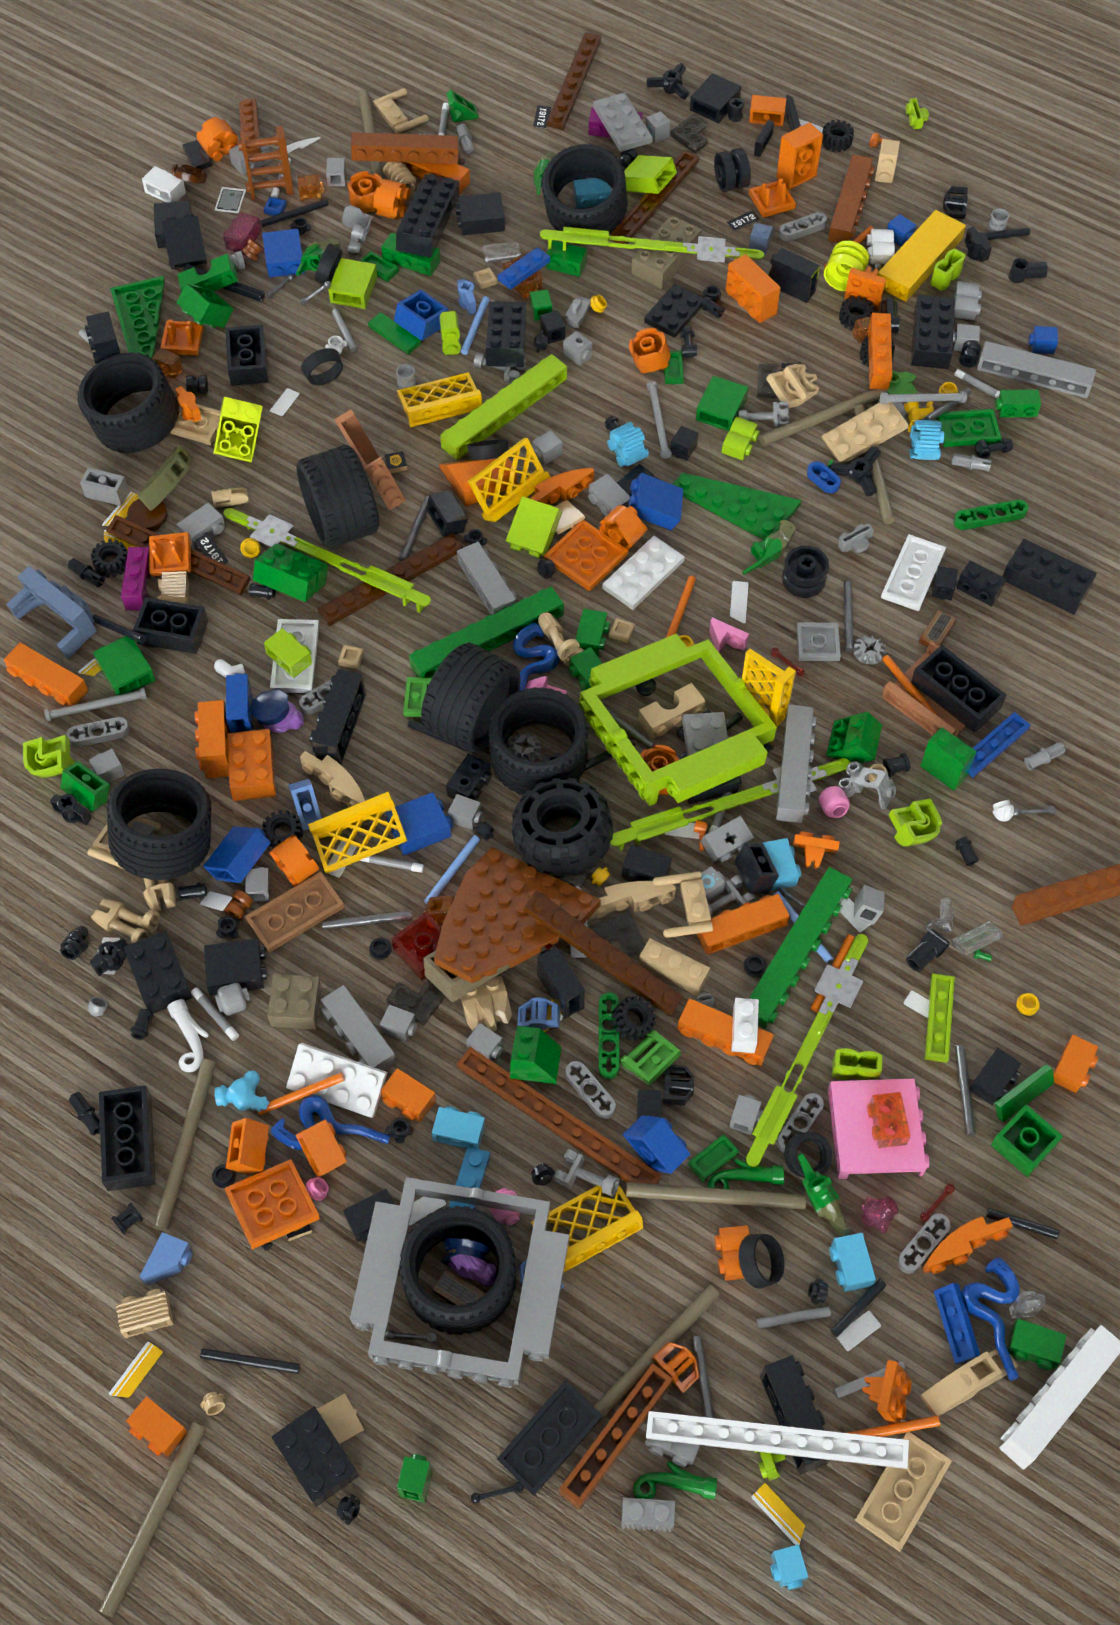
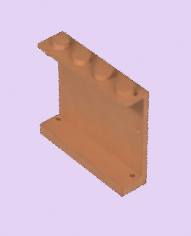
(375, 470)
(904, 702)

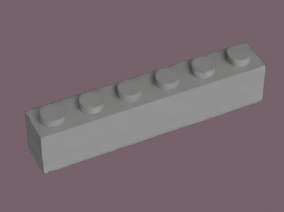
(1036, 369)
(795, 763)

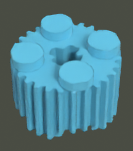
(926, 439)
(627, 444)

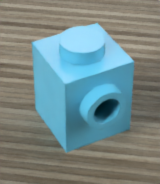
(789, 1567)

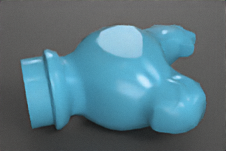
(242, 1094)

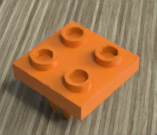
(772, 198)
(866, 285)
(182, 337)
(169, 553)
(815, 847)
(890, 1392)

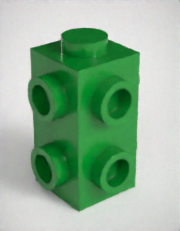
(1018, 403)

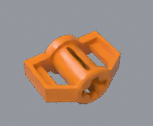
(188, 404)
(677, 1365)

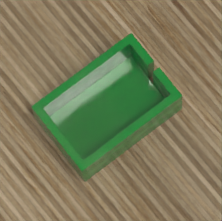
(290, 572)

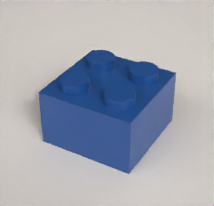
(419, 314)
(657, 1143)

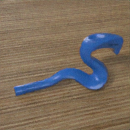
(548, 652)
(317, 1104)
(974, 1291)

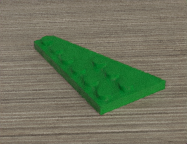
(139, 313)
(745, 507)

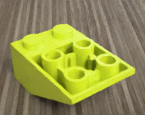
(237, 429)

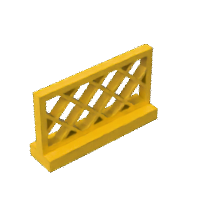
(440, 407)
(513, 495)
(781, 684)
(355, 816)
(601, 1238)

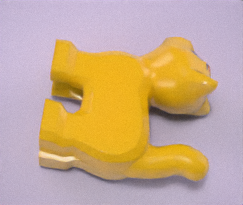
(916, 413)

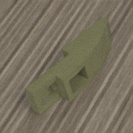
(165, 478)

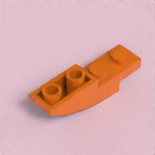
(563, 486)
(957, 1246)

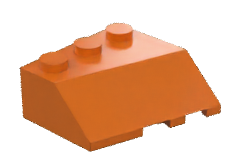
(461, 472)

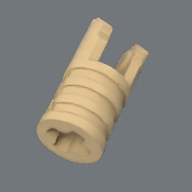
(229, 497)

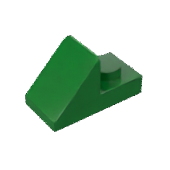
(461, 108)

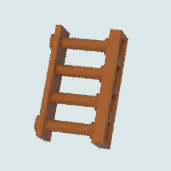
(279, 154)

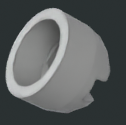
(709, 1002)
(97, 1006)

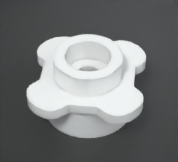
(336, 343)

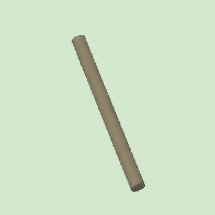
(369, 125)
(820, 416)
(879, 483)
(184, 1145)
(714, 1195)
(671, 1335)
(152, 1520)

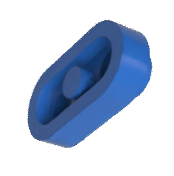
(826, 478)

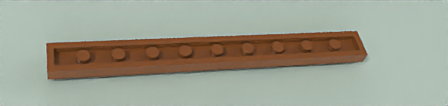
(556, 1119)

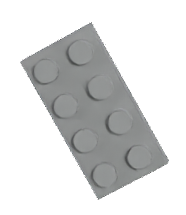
(622, 122)

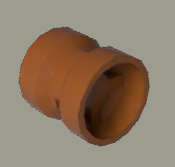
(238, 904)

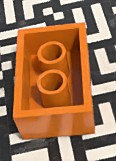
(799, 155)
(752, 288)
(212, 738)
(251, 765)

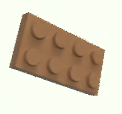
(294, 912)

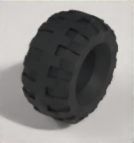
(568, 850)

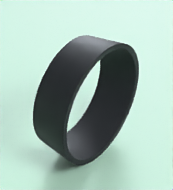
(328, 264)
(317, 358)
(488, 449)
(748, 1262)

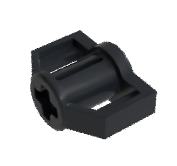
(956, 202)
(977, 245)
(70, 809)
(110, 961)
(678, 1085)

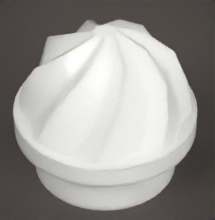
(1003, 810)

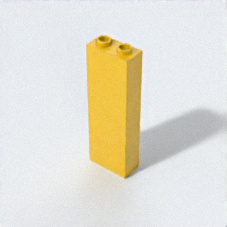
(920, 253)

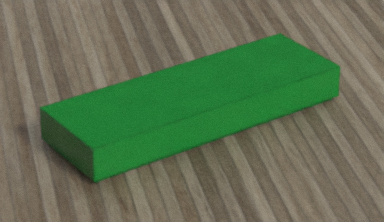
(394, 333)
(1024, 1092)

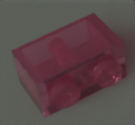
(241, 229)

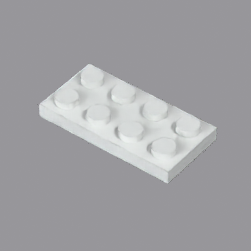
(643, 572)
(913, 572)
(306, 633)
(357, 1093)

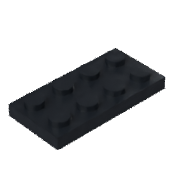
(550, 1438)

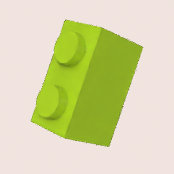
(288, 652)

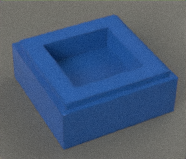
(275, 206)

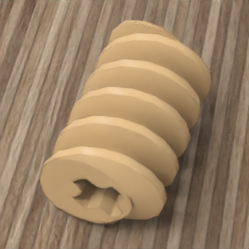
(400, 173)

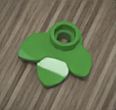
(902, 383)

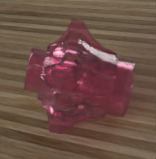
(879, 1213)

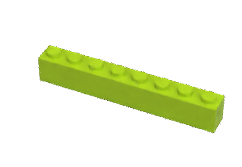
(504, 406)

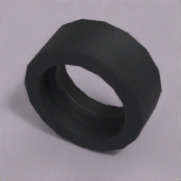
(820, 1141)

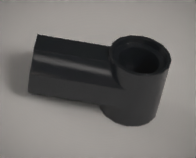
(1023, 269)
(889, 306)
(930, 946)

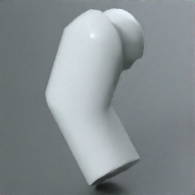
(226, 669)

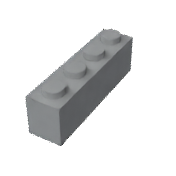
(485, 578)
(356, 1029)

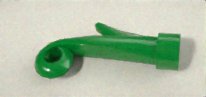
(748, 1173)
(679, 1479)

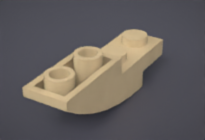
(331, 773)
(638, 894)
(964, 1382)

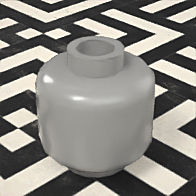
(232, 998)

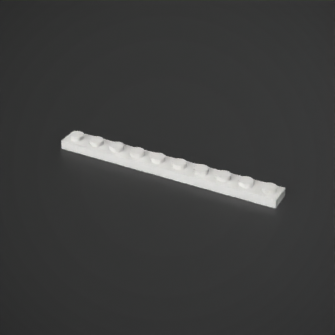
(778, 1439)

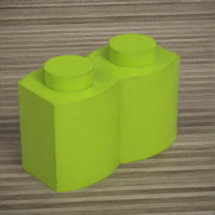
(947, 269)
(450, 333)
(739, 438)
(851, 1064)

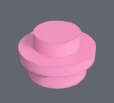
(317, 1188)

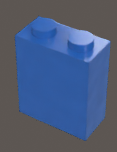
(282, 252)
(656, 501)
(238, 703)
(422, 823)
(237, 854)

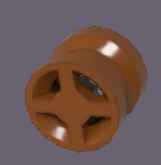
(252, 249)

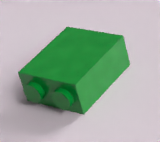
(721, 403)
(124, 666)
(948, 758)

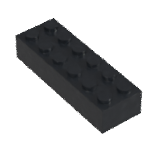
(427, 215)

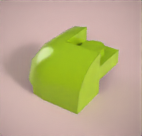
(47, 757)
(916, 823)

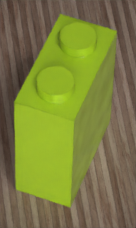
(649, 174)
(353, 283)
(533, 527)

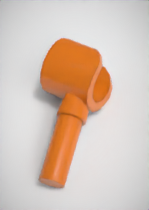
(875, 140)
(700, 827)

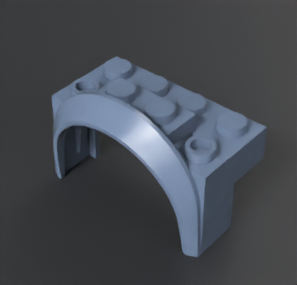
(59, 599)

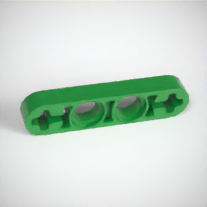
(989, 512)
(607, 1035)

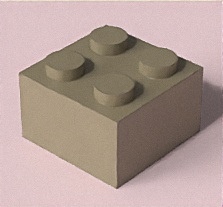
(294, 1001)

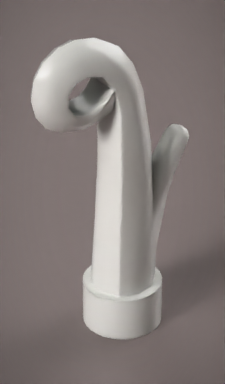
(190, 1029)

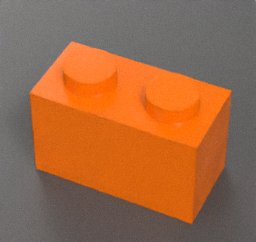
(767, 108)
(1075, 1063)
(408, 1096)
(247, 1146)
(321, 1148)
(156, 1427)

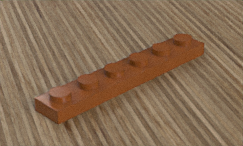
(250, 123)

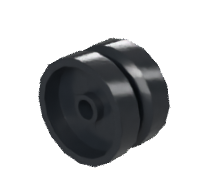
(732, 169)
(805, 571)

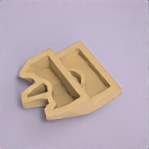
(793, 384)
(487, 1004)

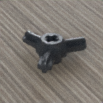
(670, 81)
(860, 477)

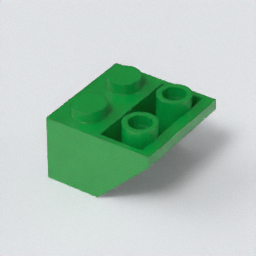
(855, 738)

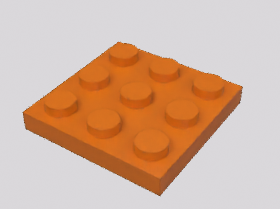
(586, 555)
(271, 1204)

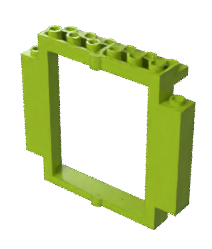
(697, 771)

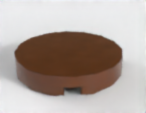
(188, 173)
(142, 516)

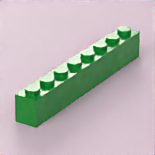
(490, 632)
(799, 944)

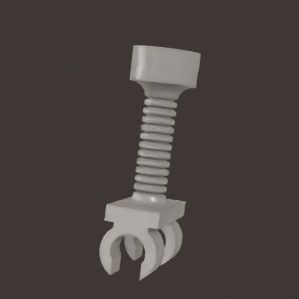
(509, 375)
(774, 415)
(733, 895)
(609, 1184)

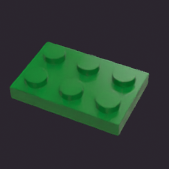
(969, 427)

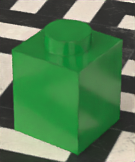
(540, 303)

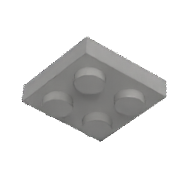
(818, 641)
(703, 730)

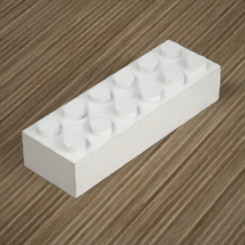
(1061, 1397)

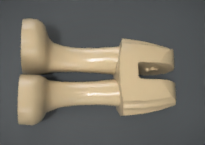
(555, 633)
(155, 892)
(116, 911)

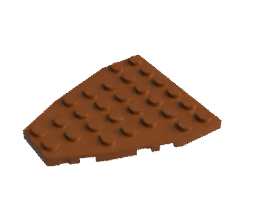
(487, 917)

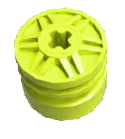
(843, 258)

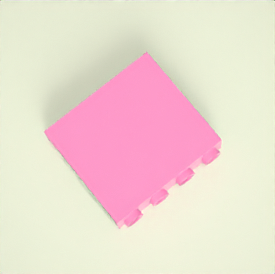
(852, 1129)

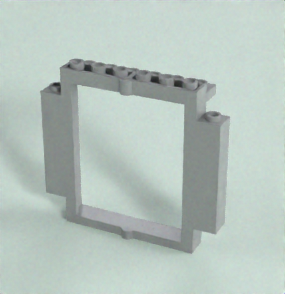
(537, 1300)

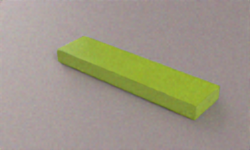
(939, 1018)

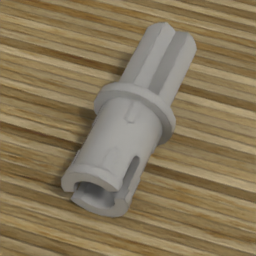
(465, 138)
(971, 462)
(1044, 756)

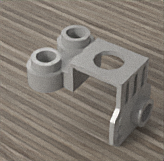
(360, 223)
(858, 779)

